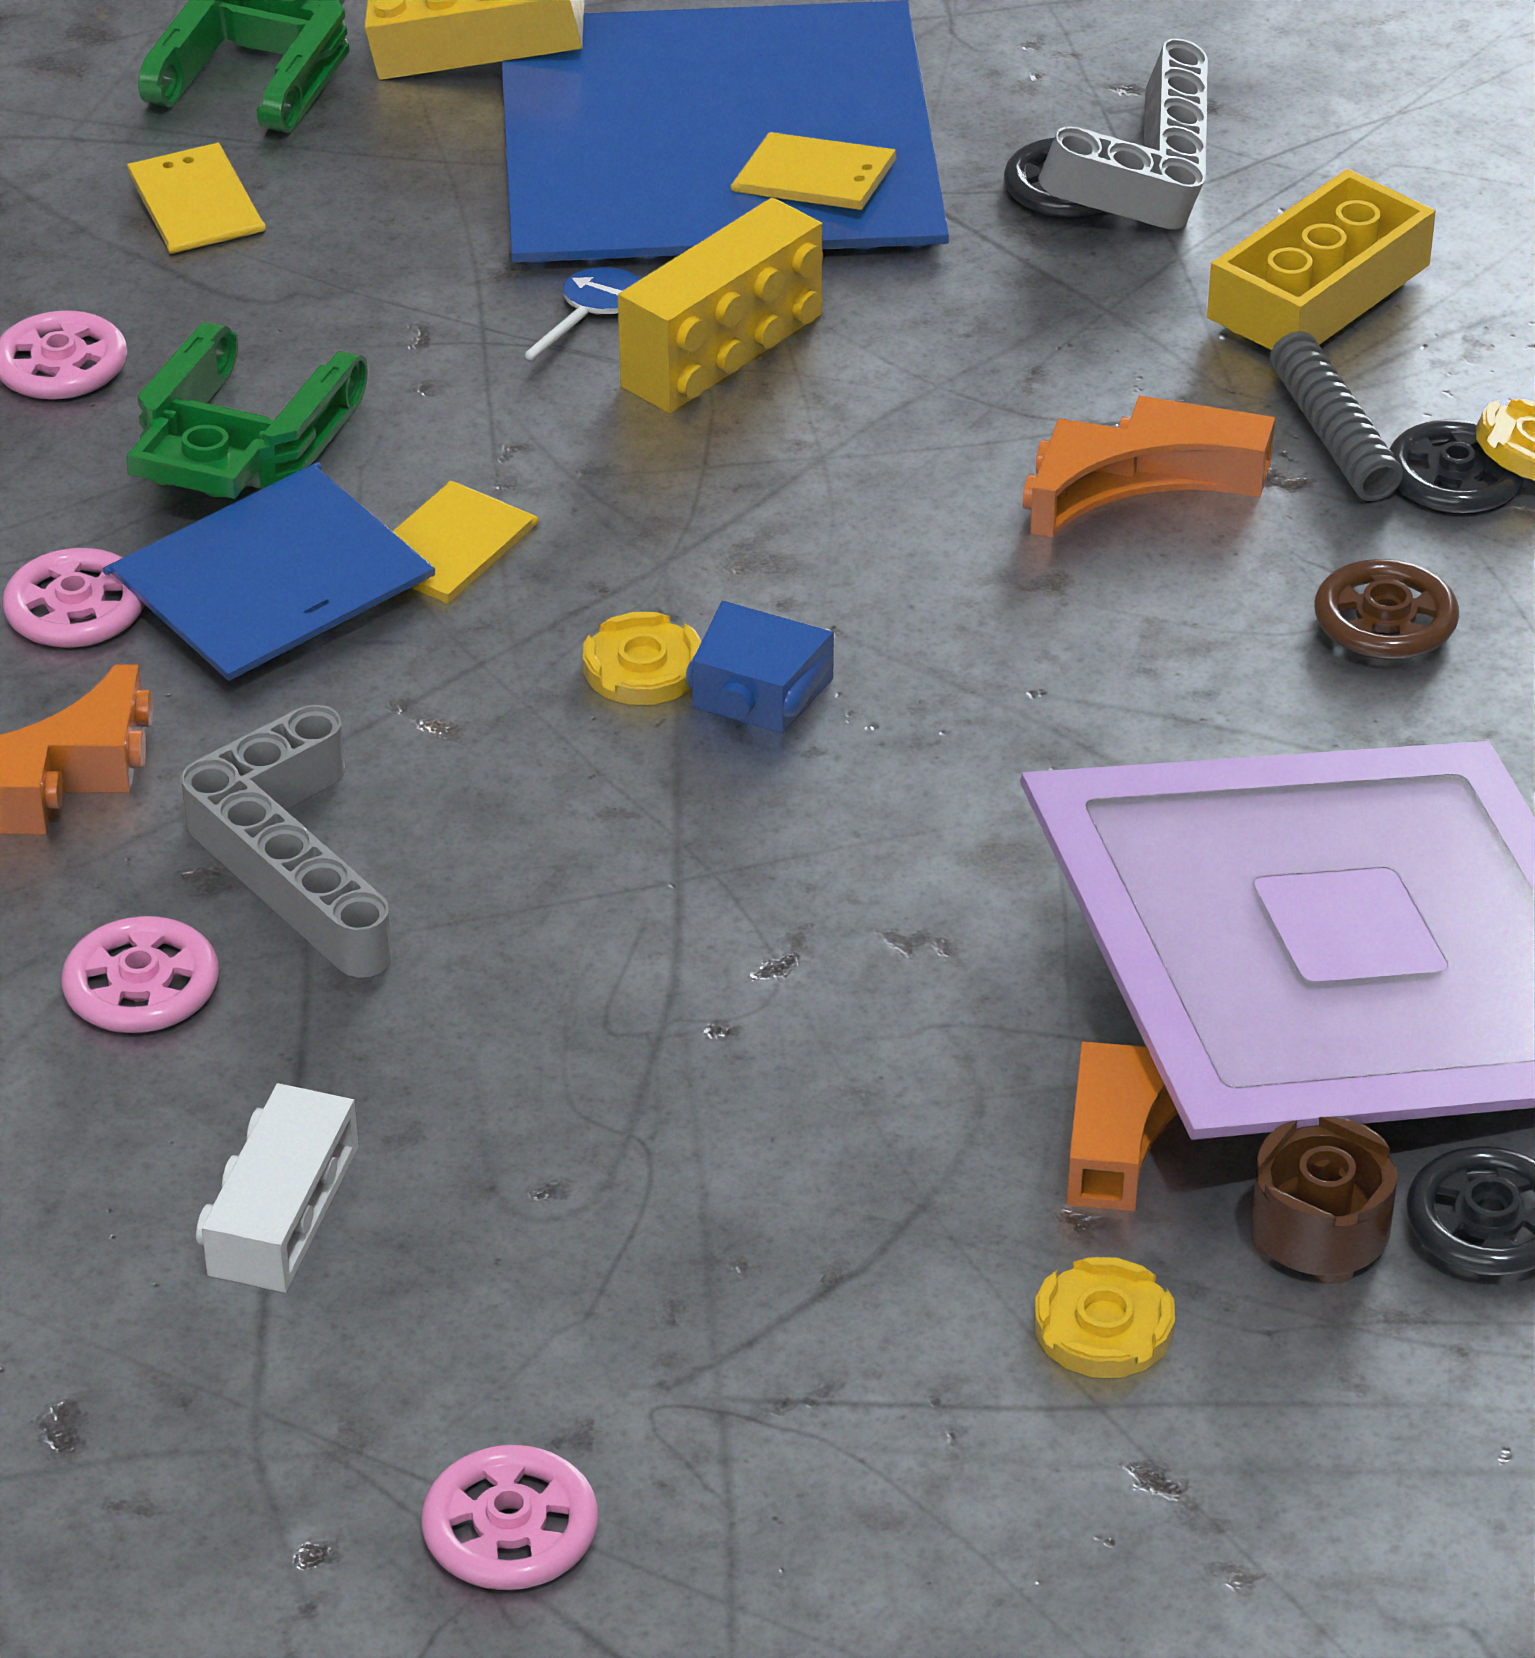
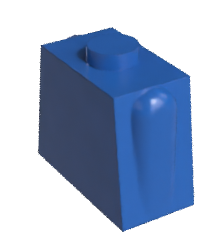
(759, 667)

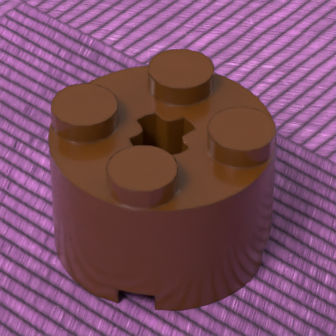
(1324, 1197)

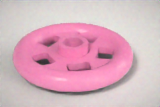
(61, 354)
(69, 598)
(140, 974)
(504, 1467)

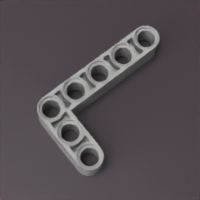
(1148, 181)
(240, 816)

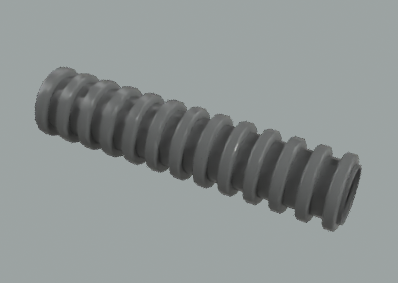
(1336, 416)

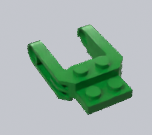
(302, 30)
(230, 448)

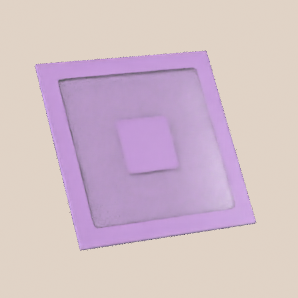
(1312, 928)

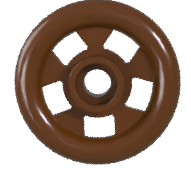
(1386, 609)

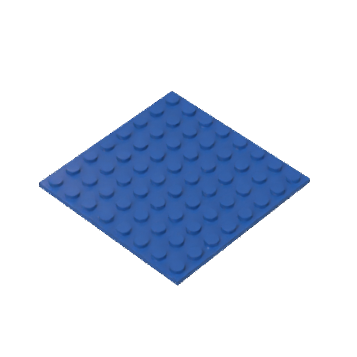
(663, 109)

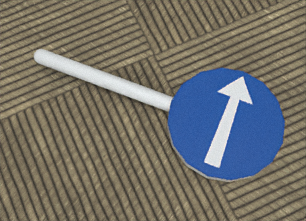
(588, 291)

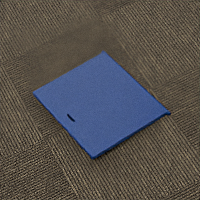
(271, 571)

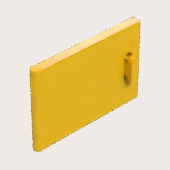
(814, 170)
(195, 198)
(462, 536)

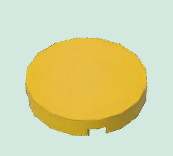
(1509, 435)
(639, 658)
(1104, 1318)

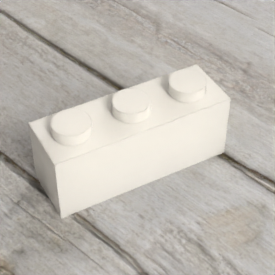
(278, 1187)

